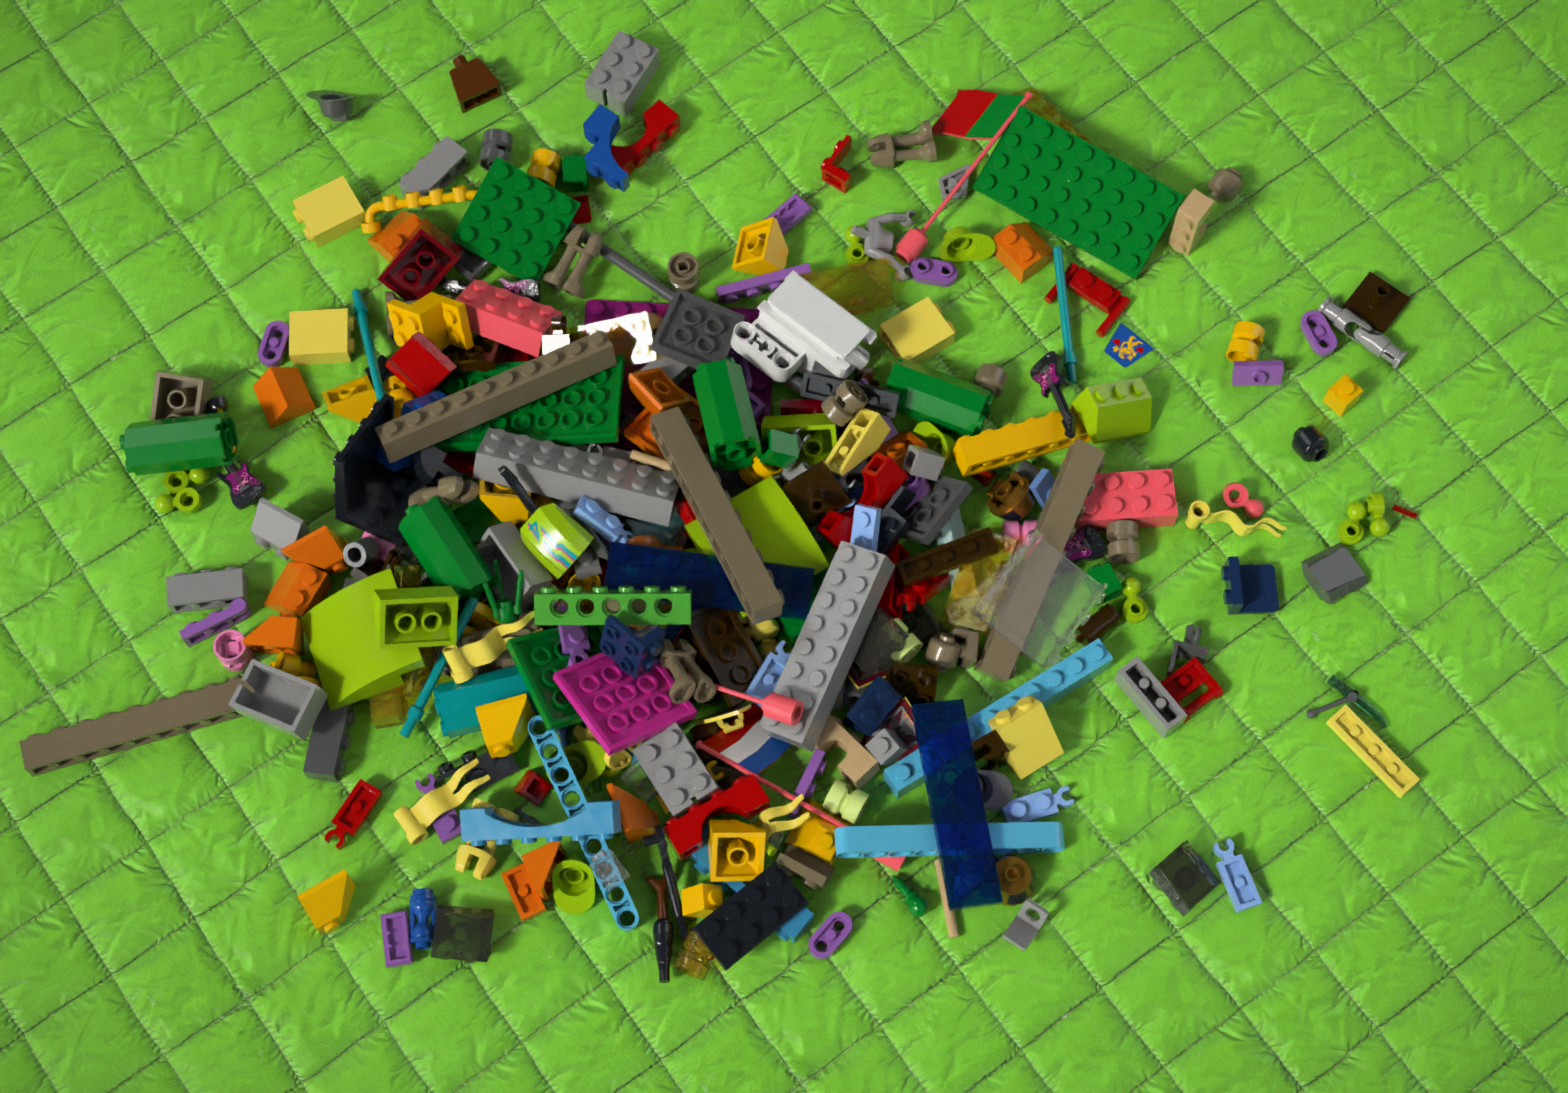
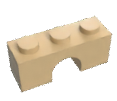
(1189, 222)
(859, 763)

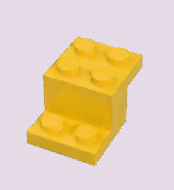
(435, 317)

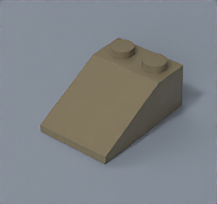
(180, 395)

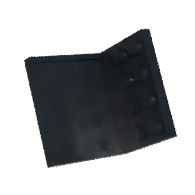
(366, 490)

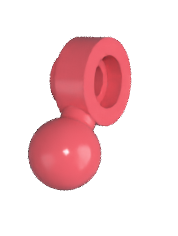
(1252, 507)

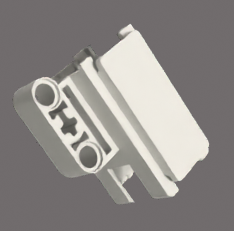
(803, 333)

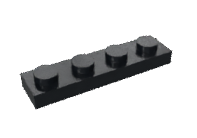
(821, 386)

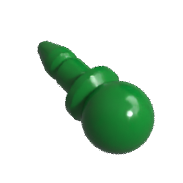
(917, 904)

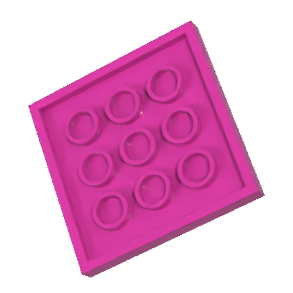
(617, 705)

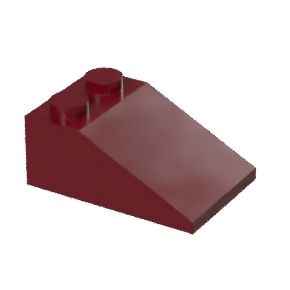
(421, 262)

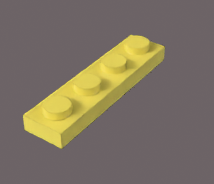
(1372, 751)

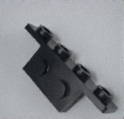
(892, 522)
(495, 767)

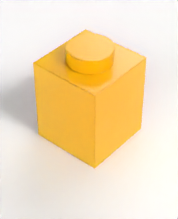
(1343, 395)
(701, 900)

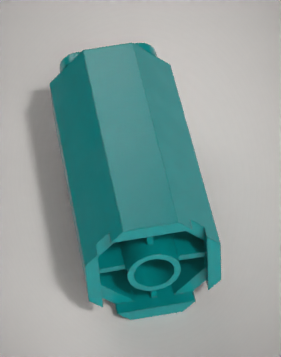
(458, 701)

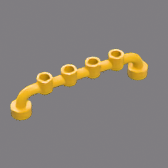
(413, 200)

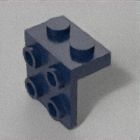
(1249, 588)
(628, 650)
(872, 707)

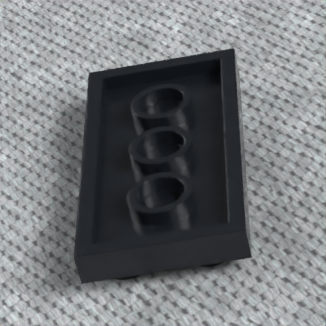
(750, 916)

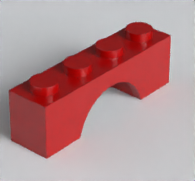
(660, 125)
(881, 480)
(743, 798)

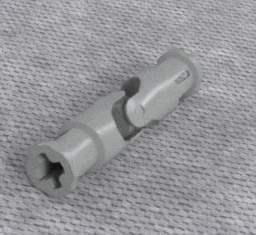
(1372, 340)

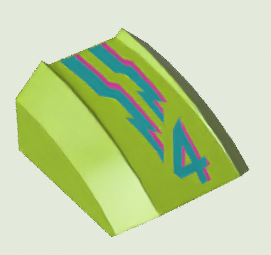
(554, 538)

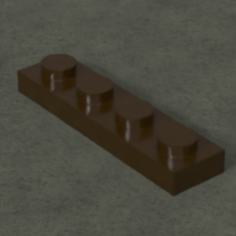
(947, 557)

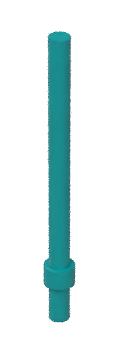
(361, 311)
(1069, 358)
(416, 711)

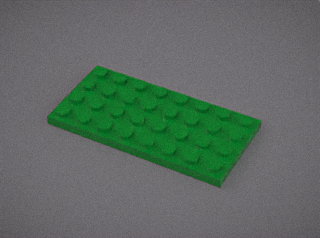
(1078, 192)
(570, 416)

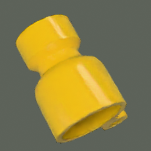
(292, 664)

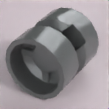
(495, 143)

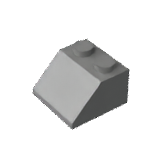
(276, 528)

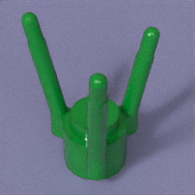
(506, 610)

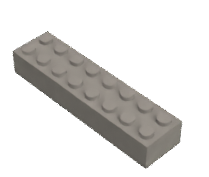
(571, 473)
(830, 641)

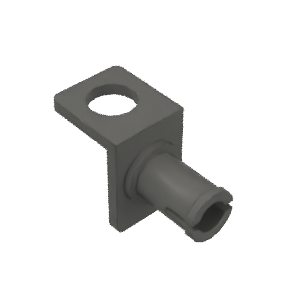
(1188, 648)

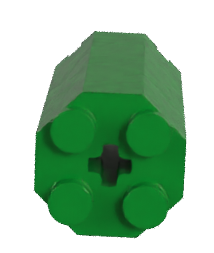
(940, 398)
(726, 414)
(179, 443)
(446, 550)

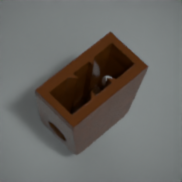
(473, 83)

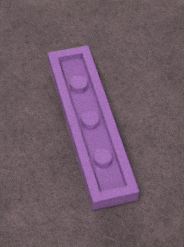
(754, 286)

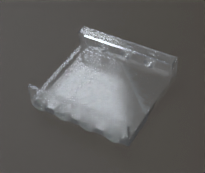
(1039, 600)

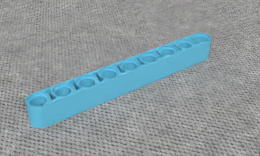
(571, 786)
(921, 840)

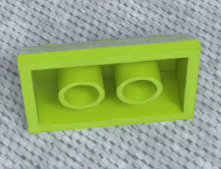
(1115, 410)
(822, 431)
(415, 617)

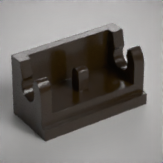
(990, 748)

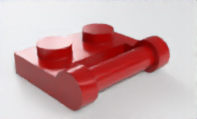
(1189, 679)

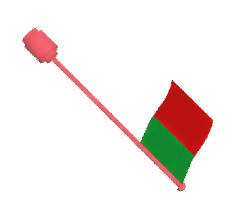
(972, 117)

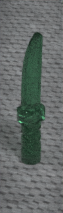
(1361, 702)

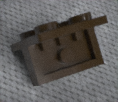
(913, 681)

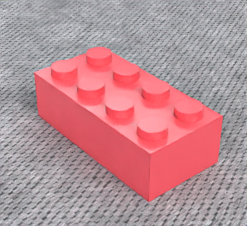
(507, 316)
(1131, 495)

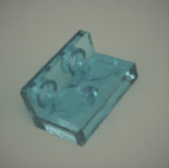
(665, 534)

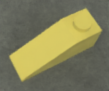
(858, 441)

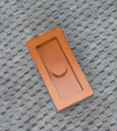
(523, 892)

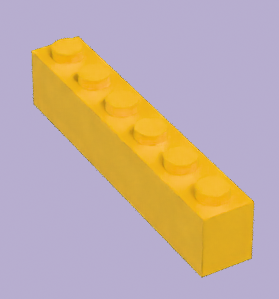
(1015, 443)

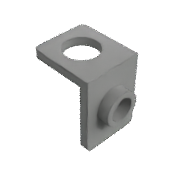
(1024, 927)

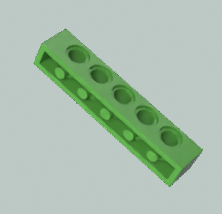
(547, 614)

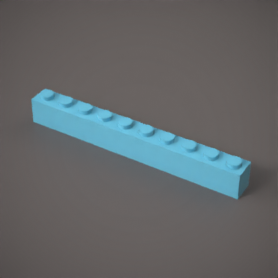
(1045, 687)

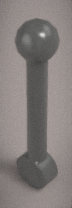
(1351, 697)

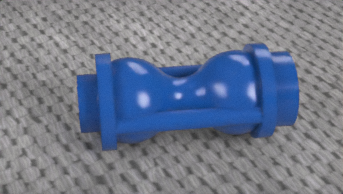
(422, 905)

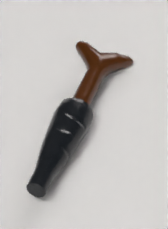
(662, 929)

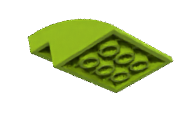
(773, 526)
(346, 644)

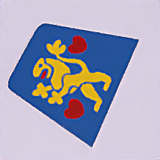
(1126, 346)

